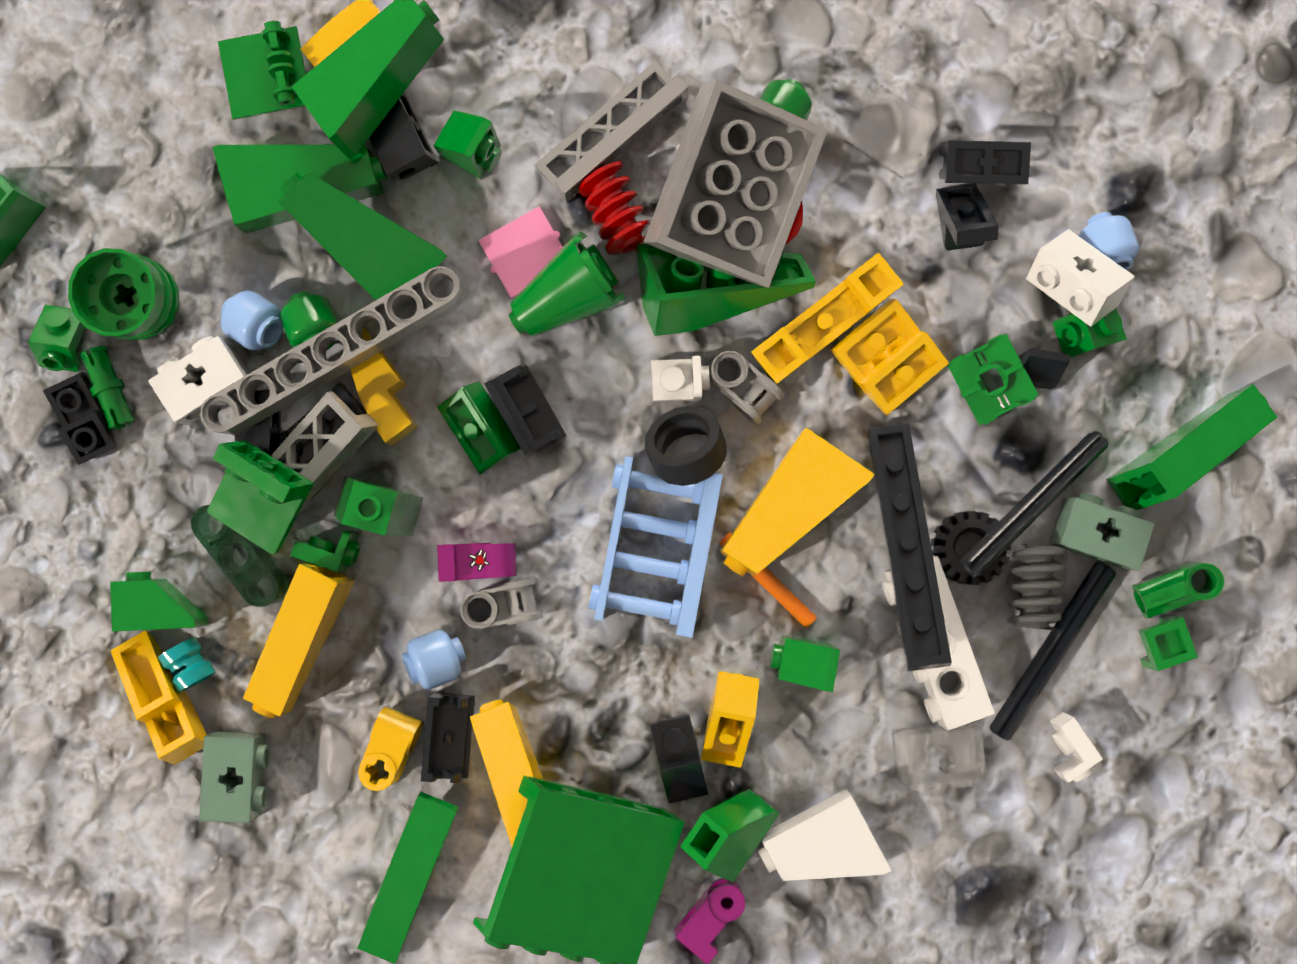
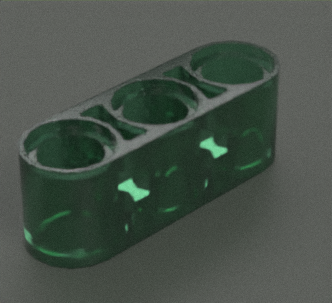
(244, 578)

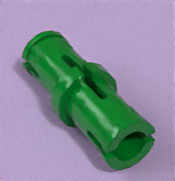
(107, 387)

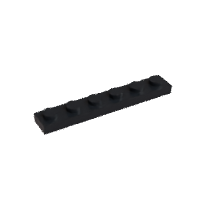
(909, 548)

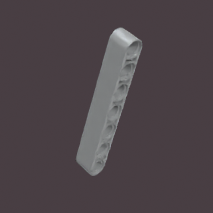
(313, 352)

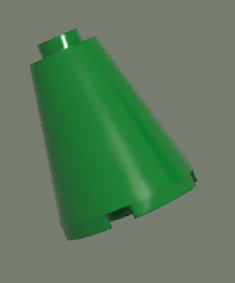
(566, 290)

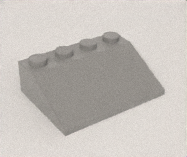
(735, 184)

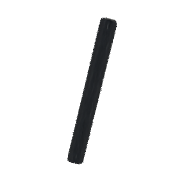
(1033, 504)
(1052, 651)

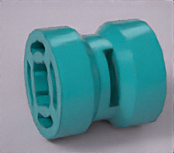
(186, 664)

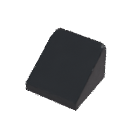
(1044, 367)

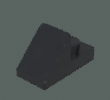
(965, 217)
(678, 758)

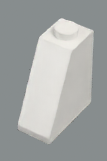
(824, 843)

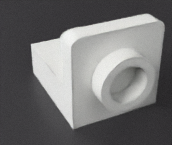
(679, 379)
(1074, 741)

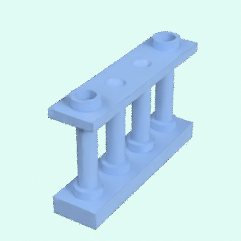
(687, 573)

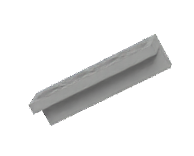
(618, 138)
(337, 450)

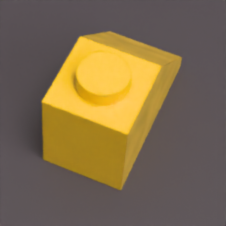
(730, 719)

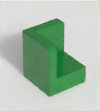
(1167, 644)

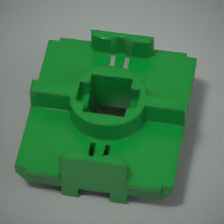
(1017, 386)

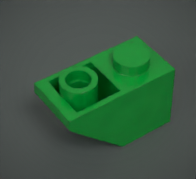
(469, 143)
(729, 834)

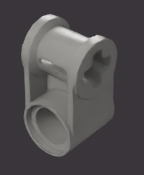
(746, 387)
(504, 604)

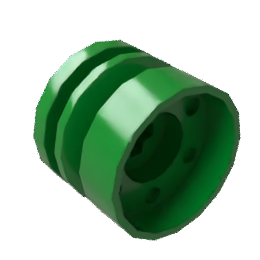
(103, 287)

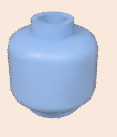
(1112, 237)
(251, 320)
(433, 659)

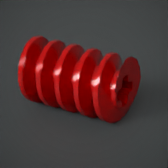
(613, 210)

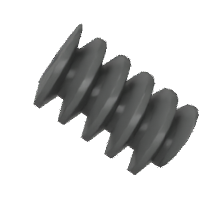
(1036, 586)

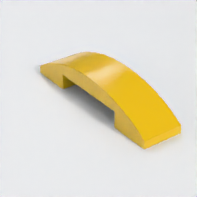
(827, 319)

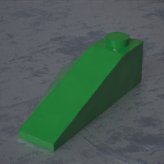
(690, 296)

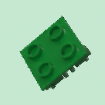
(262, 70)

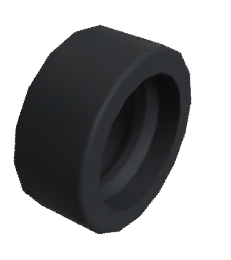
(676, 424)

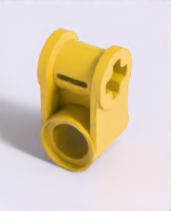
(392, 742)

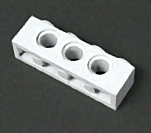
(969, 698)

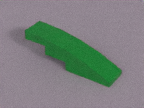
(407, 877)

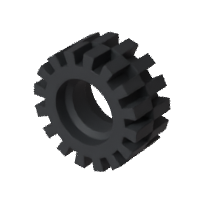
(945, 542)

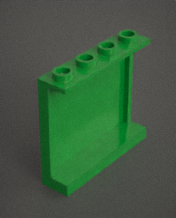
(582, 874)

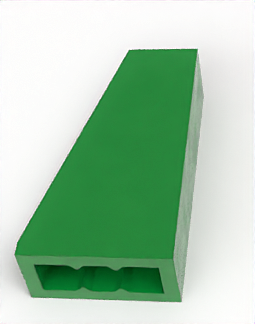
(369, 73)
(256, 173)
(357, 237)
(1192, 449)
(377, 508)

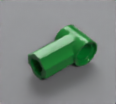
(1175, 588)

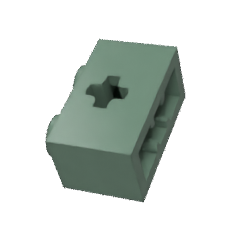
(1126, 536)
(221, 794)

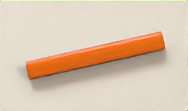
(782, 594)

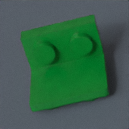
(257, 494)

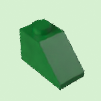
(151, 605)
(805, 662)

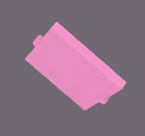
(521, 249)

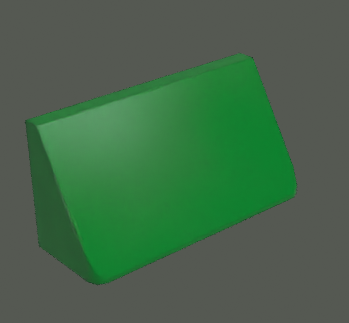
(479, 427)

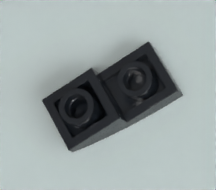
(82, 418)

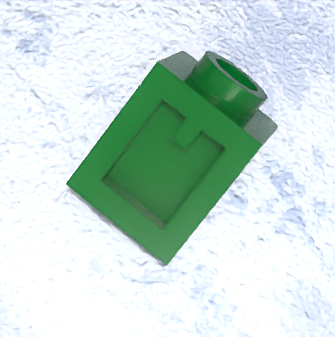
(320, 552)

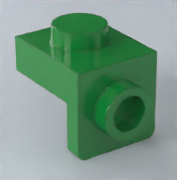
(1078, 337)
(56, 339)

